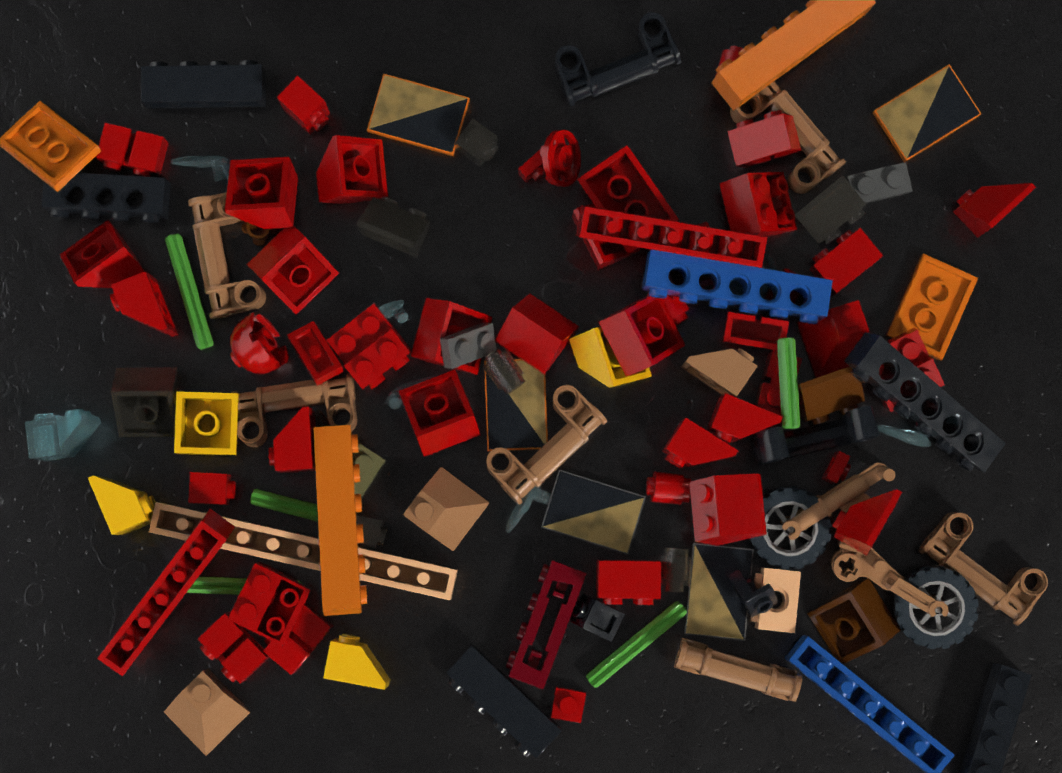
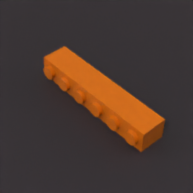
(785, 47)
(338, 520)

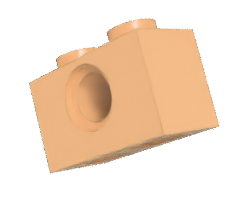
(787, 584)

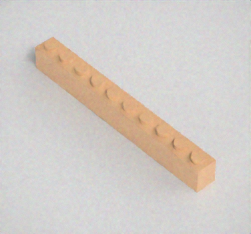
(305, 552)

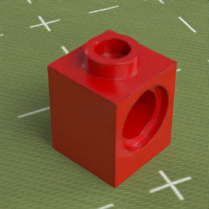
(211, 488)

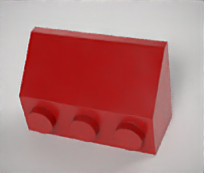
(625, 187)

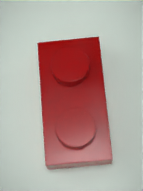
(315, 353)

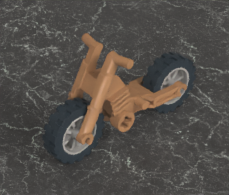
(908, 591)

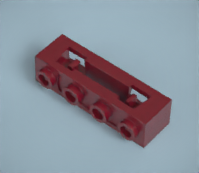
(528, 671)

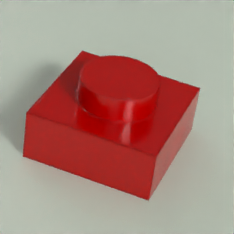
(532, 168)
(837, 468)
(568, 704)

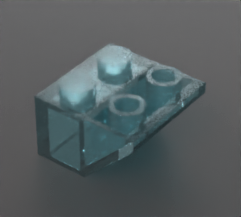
(59, 437)

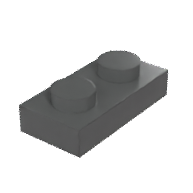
(881, 182)
(468, 345)

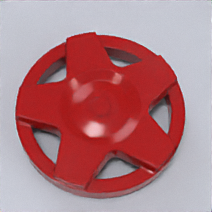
(558, 158)

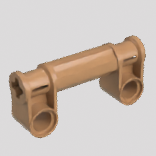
(820, 158)
(224, 297)
(335, 393)
(554, 452)
(984, 583)
(770, 680)

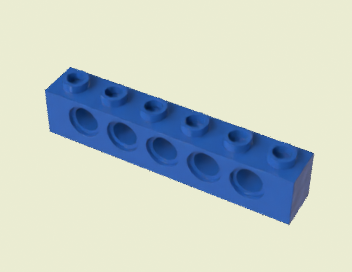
(814, 290)
(868, 706)

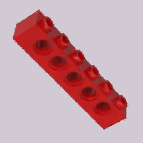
(671, 236)
(166, 592)

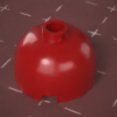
(255, 345)

